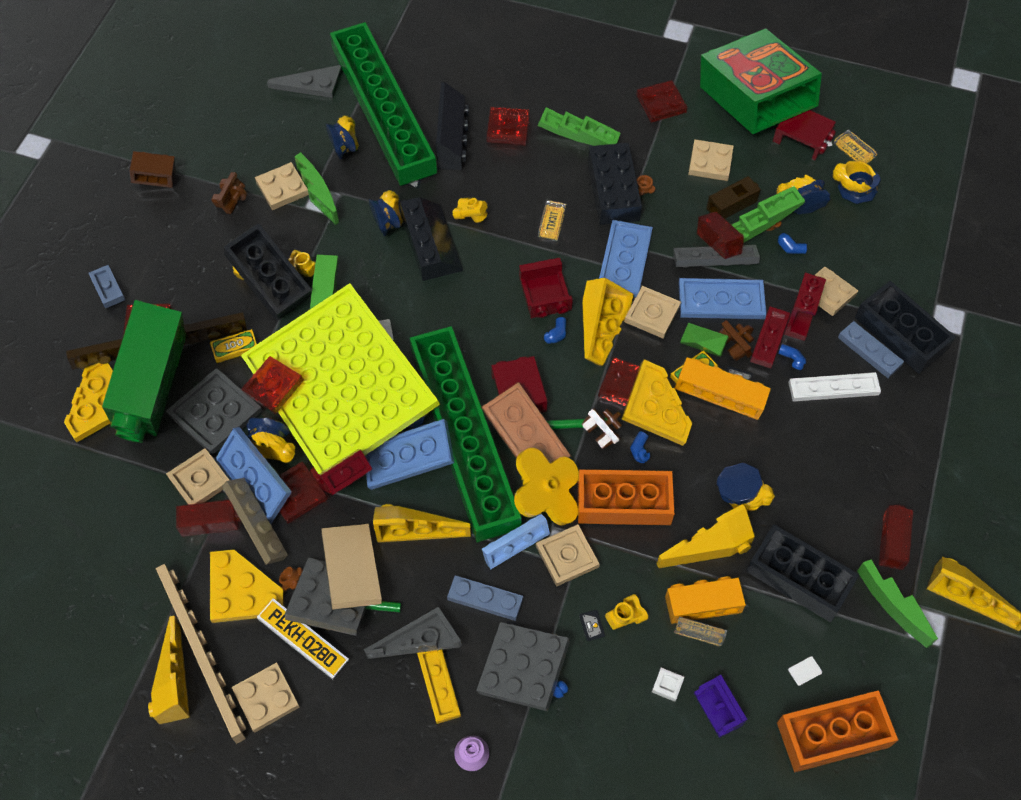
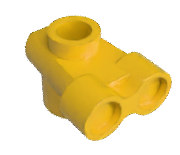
(470, 208)
(302, 263)
(626, 613)

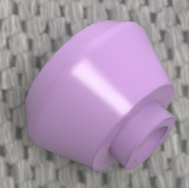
(473, 757)

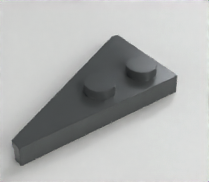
(315, 82)
(422, 635)

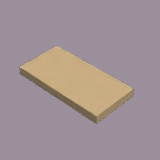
(351, 566)

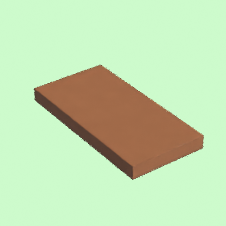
(522, 424)

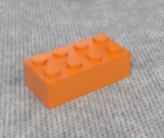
(625, 497)
(837, 731)

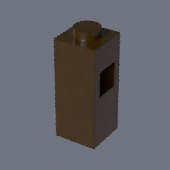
(734, 198)

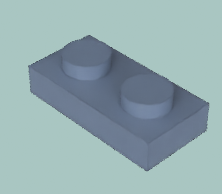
(106, 286)

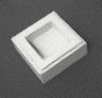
(668, 684)

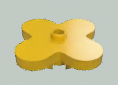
(546, 486)

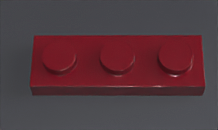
(770, 337)

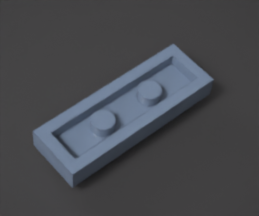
(870, 349)
(485, 598)

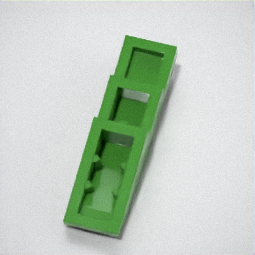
(584, 131)
(317, 189)
(769, 213)
(324, 278)
(902, 610)

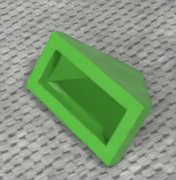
(704, 339)

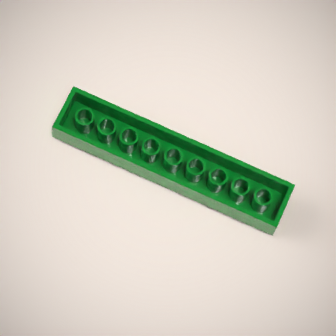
(383, 104)
(476, 459)

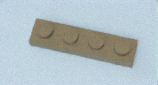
(255, 520)

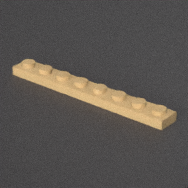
(205, 659)

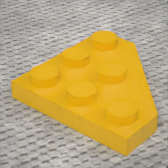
(657, 405)
(87, 411)
(238, 588)

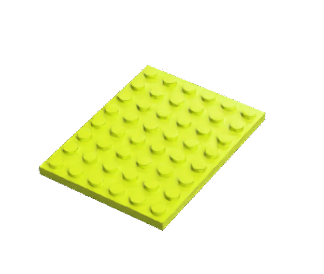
(354, 382)

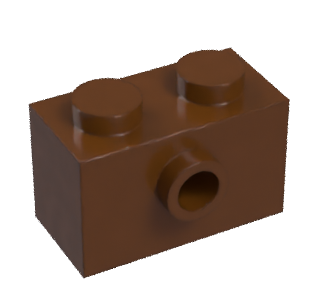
(152, 169)

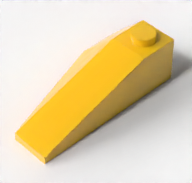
(603, 312)
(405, 524)
(725, 538)
(965, 588)
(169, 686)

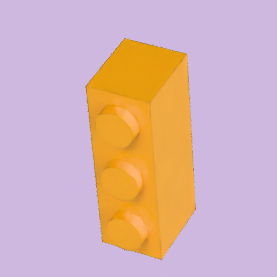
(705, 599)

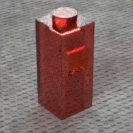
(720, 235)
(206, 518)
(896, 537)

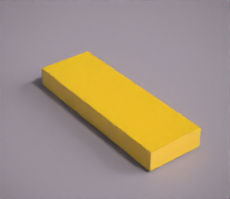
(439, 685)

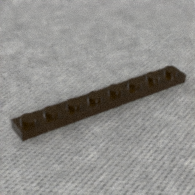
(195, 332)

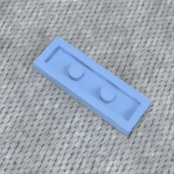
(515, 541)

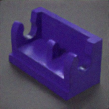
(720, 706)

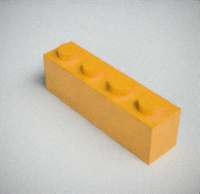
(722, 388)

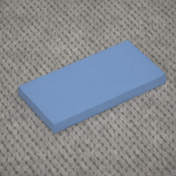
(626, 255)
(722, 298)
(410, 454)
(243, 460)

